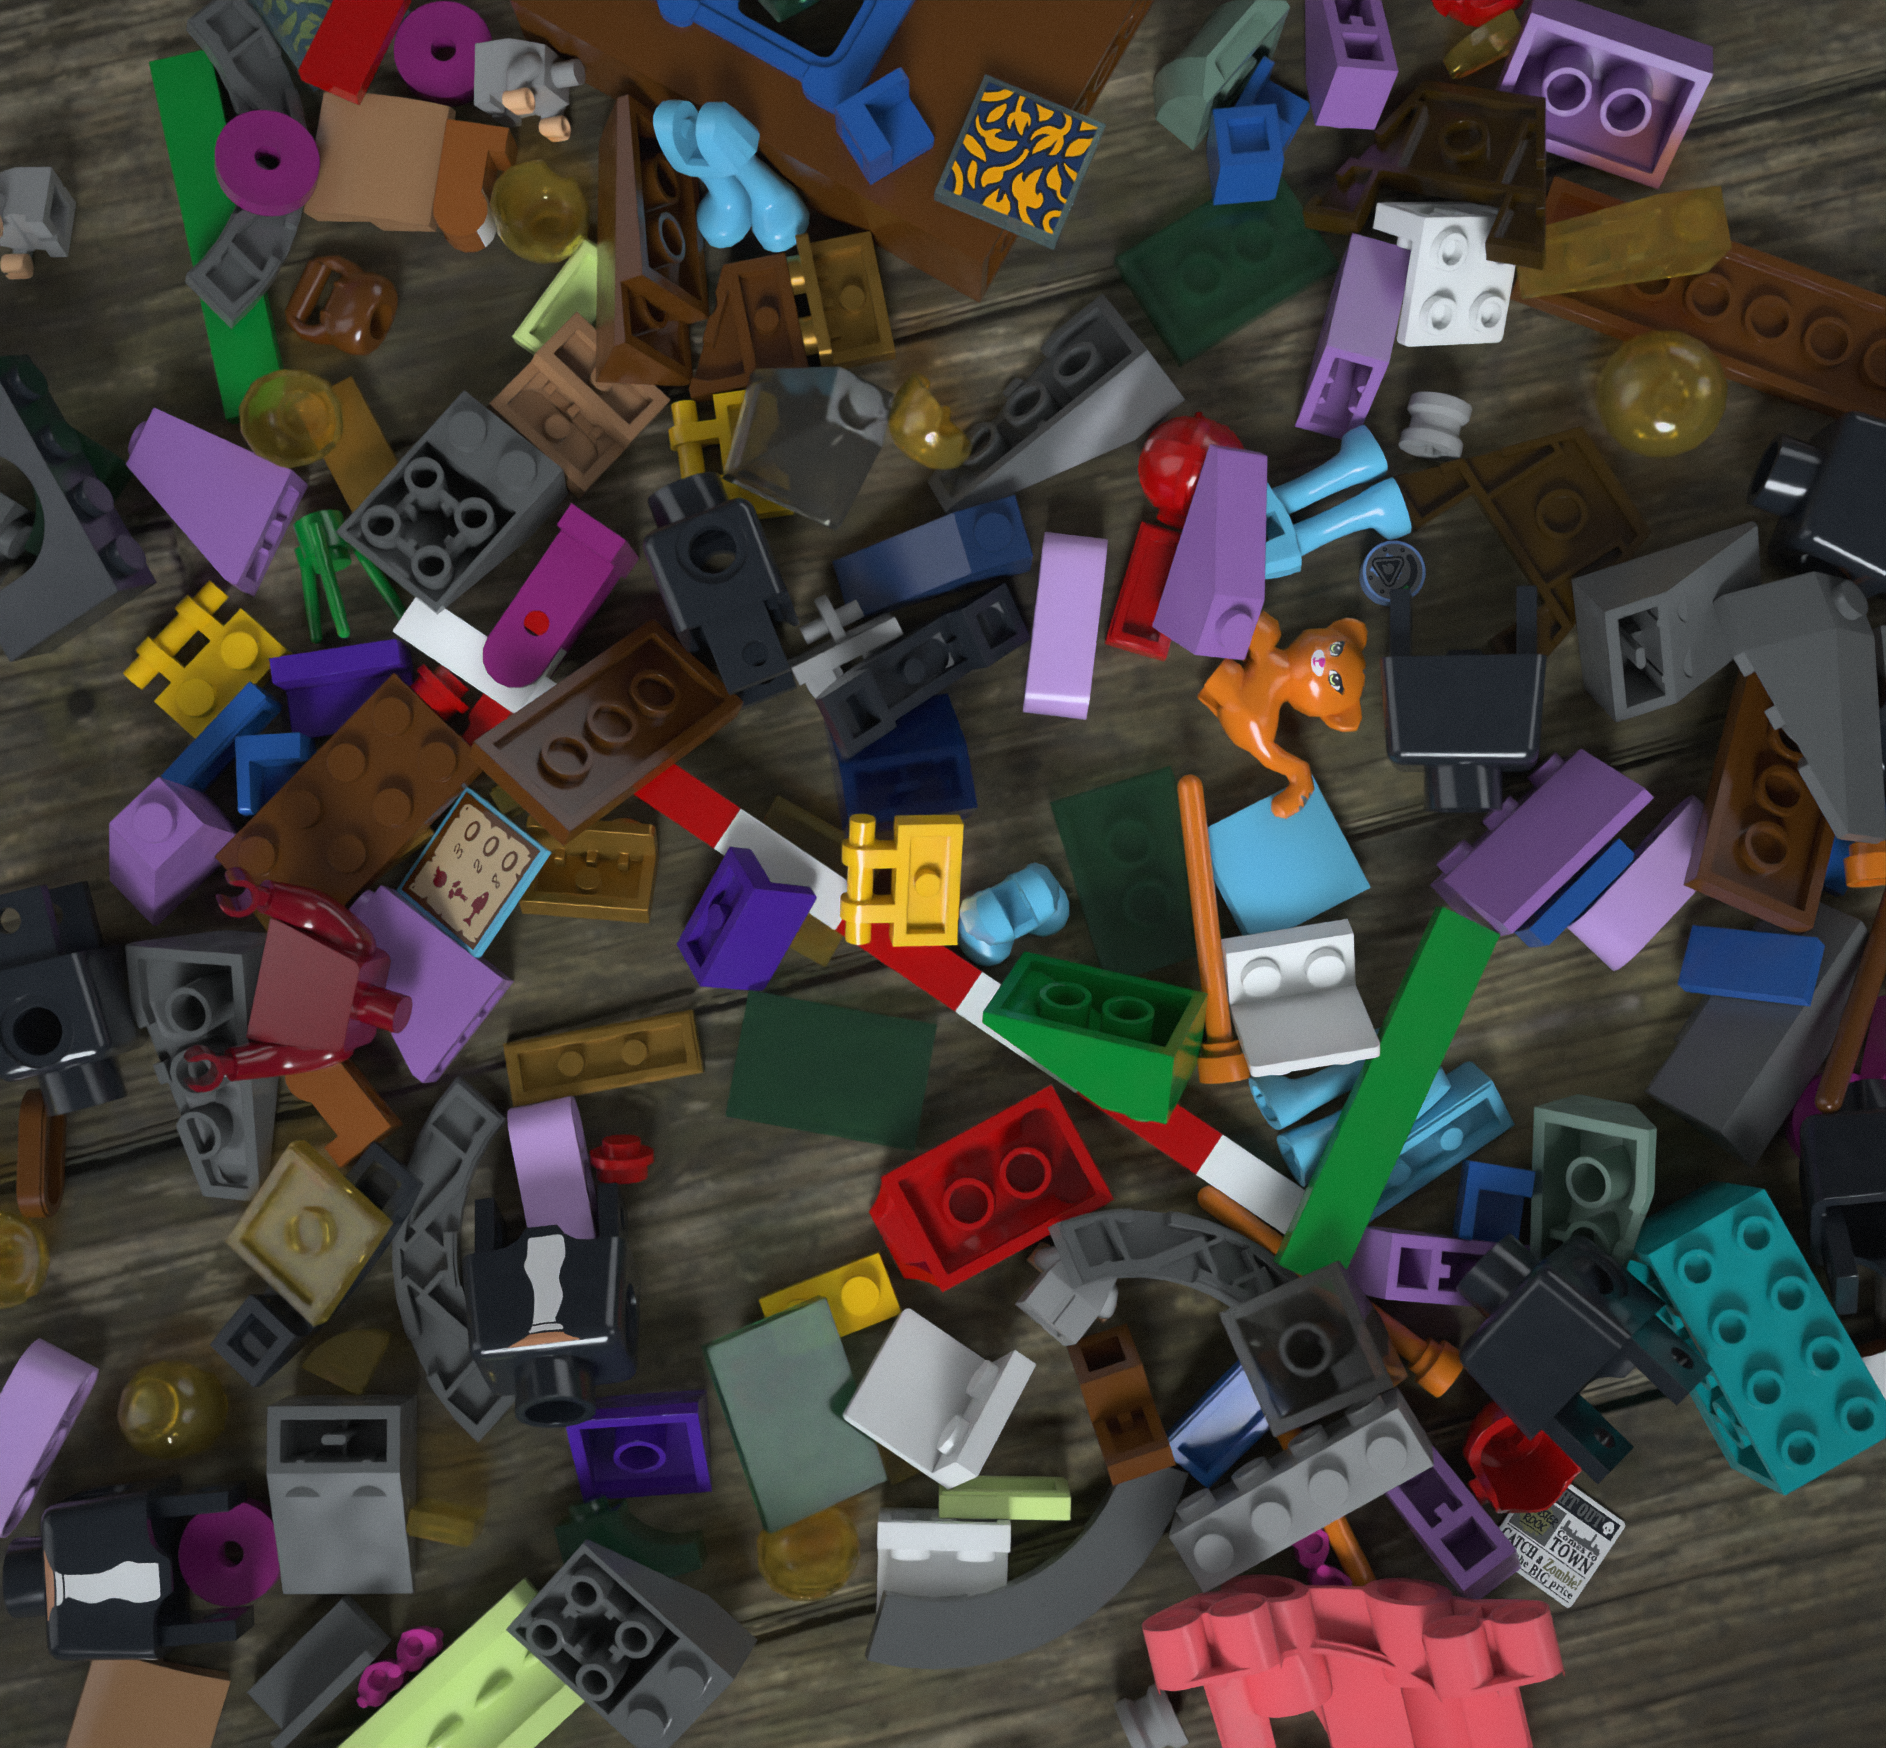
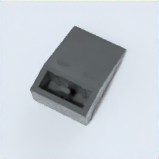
(456, 504)
(1653, 623)
(343, 1492)
(633, 1643)

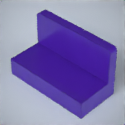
(335, 682)
(742, 924)

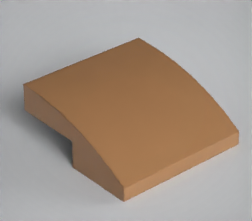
(379, 161)
(569, 413)
(148, 1705)

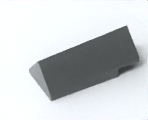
(1751, 1059)

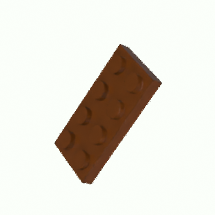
(605, 731)
(358, 798)
(1760, 827)

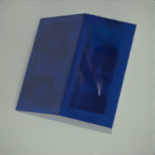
(908, 771)

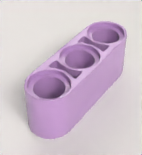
(1065, 625)
(1645, 892)
(554, 1167)
(35, 1419)

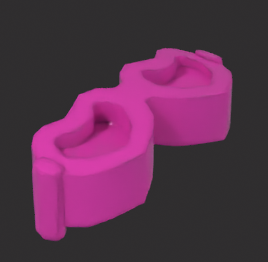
(1312, 1553)
(390, 1674)

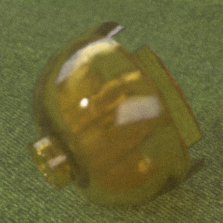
(1661, 393)

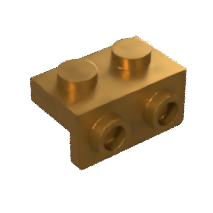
(844, 300)
(598, 874)

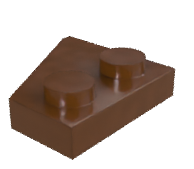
(749, 327)

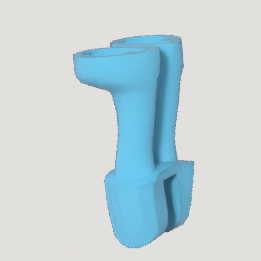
(741, 188)
(1376, 507)
(1019, 905)
(1289, 1100)

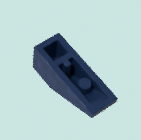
(937, 558)

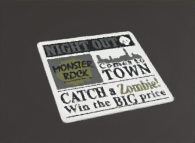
(1563, 1544)

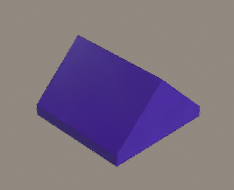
(644, 1445)

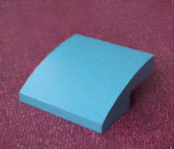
(1281, 868)

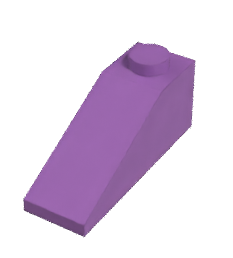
(1348, 62)
(1220, 558)
(1414, 1265)
(1455, 1530)

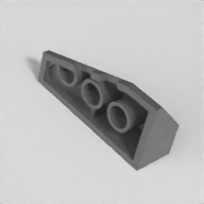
(1079, 403)
(203, 995)

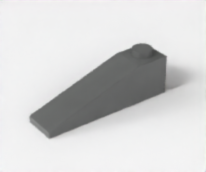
(1820, 670)

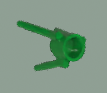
(325, 553)

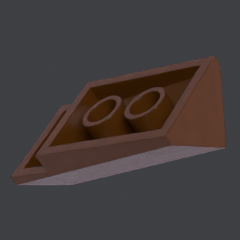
(646, 256)

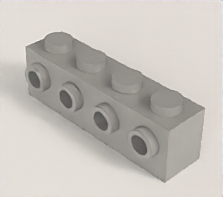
(1300, 1488)

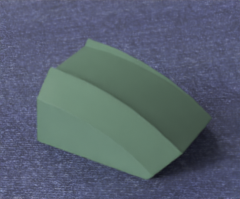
(1216, 65)

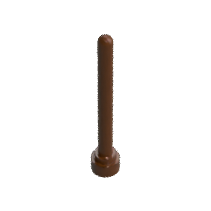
(1855, 1018)

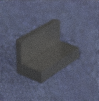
(318, 1668)

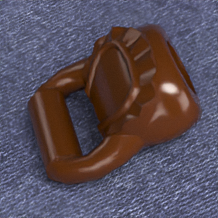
(356, 312)

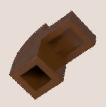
(1120, 1404)

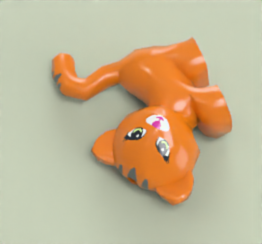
(1316, 674)

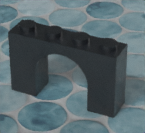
(87, 553)

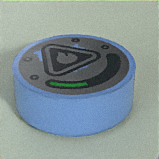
(1391, 567)

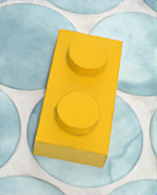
(856, 1294)

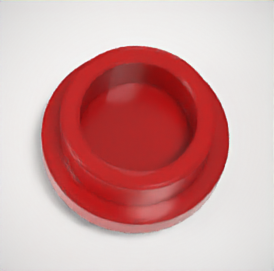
(441, 691)
(621, 1159)

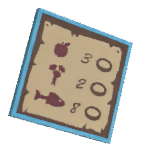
(473, 872)

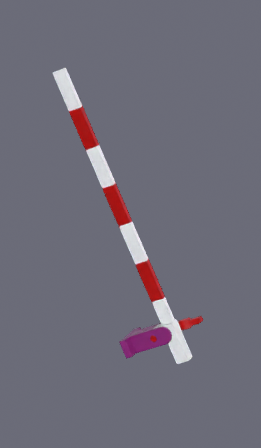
(518, 666)

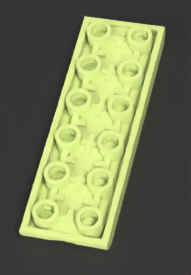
(475, 1692)

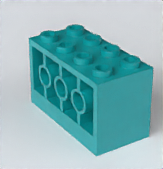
(1785, 1375)

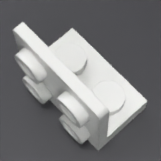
(1449, 285)
(1297, 999)
(936, 1399)
(940, 1555)

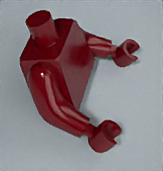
(315, 986)

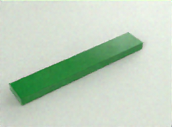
(192, 119)
(1388, 1094)

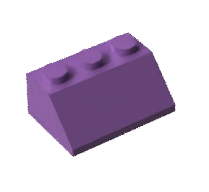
(1610, 86)
(1538, 840)

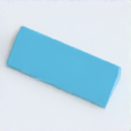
(1447, 1134)

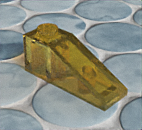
(1632, 243)

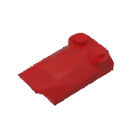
(988, 1192)

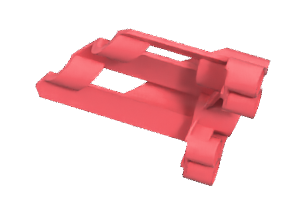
(1372, 1661)

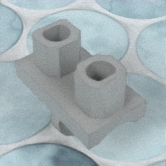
(822, 663)

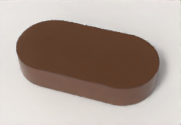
(40, 1158)

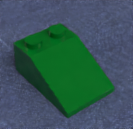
(1103, 1032)

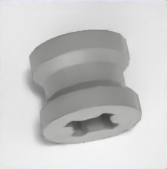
(1435, 426)
(1151, 1721)

